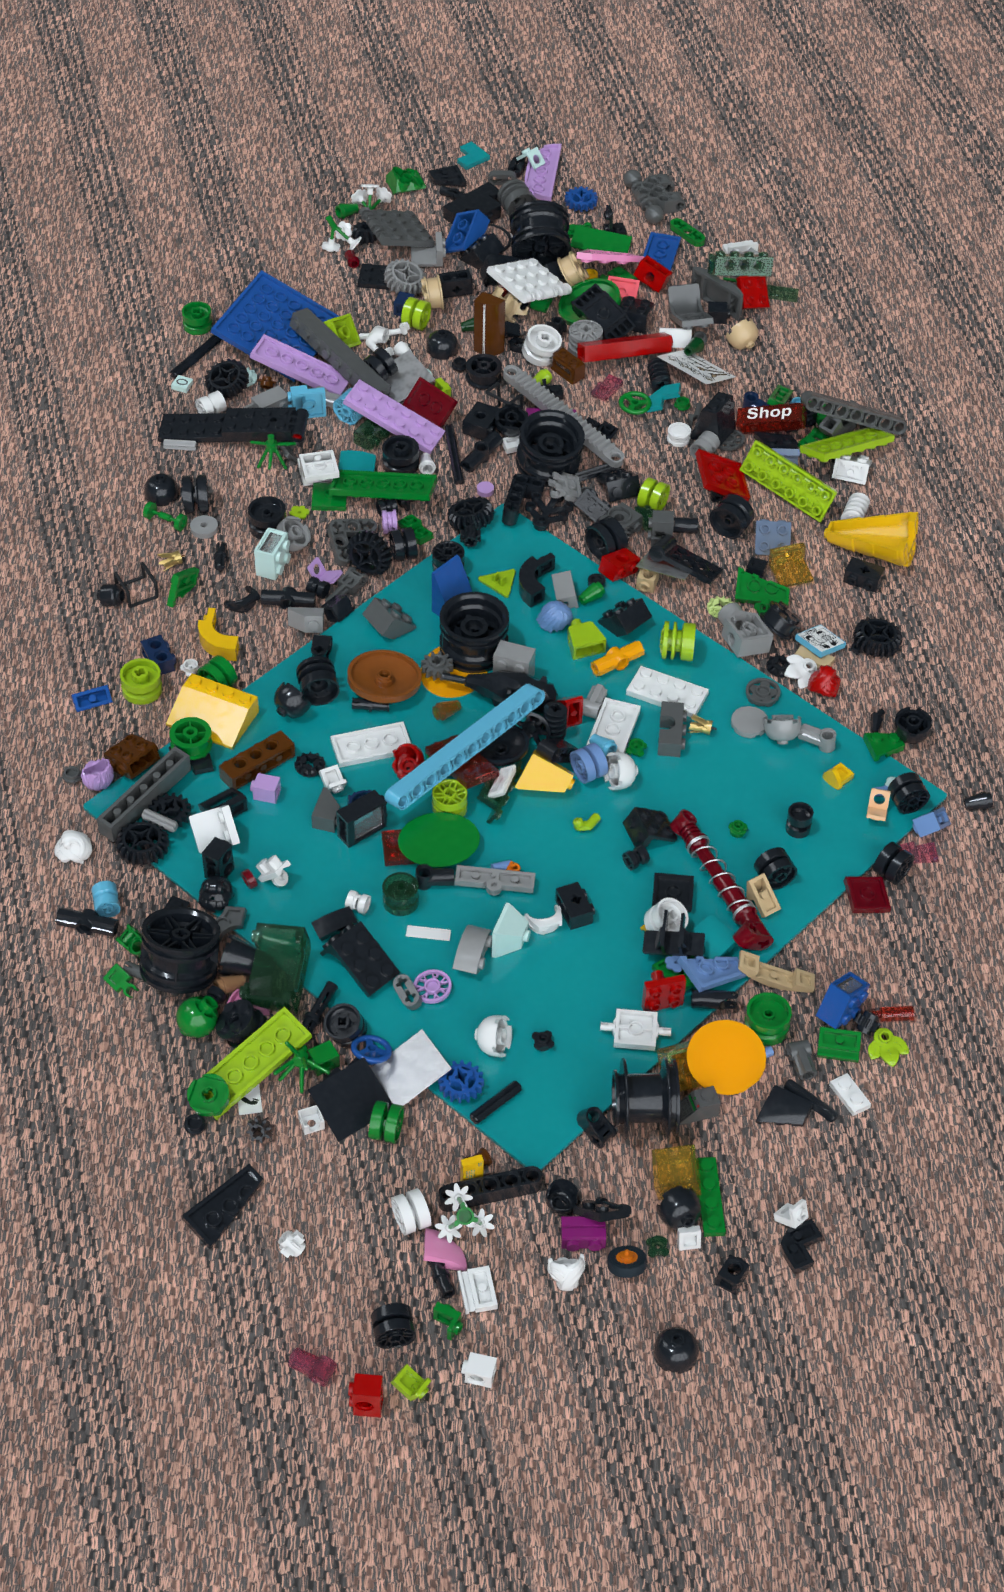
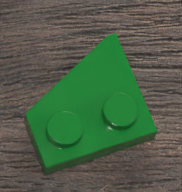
(883, 744)

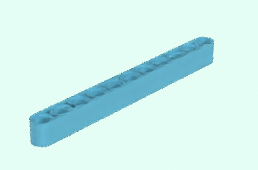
(464, 746)

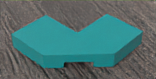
(666, 392)

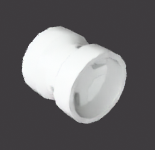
(358, 902)

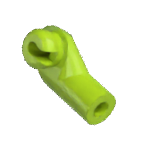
(581, 825)

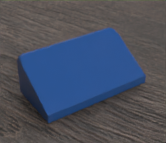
(91, 698)

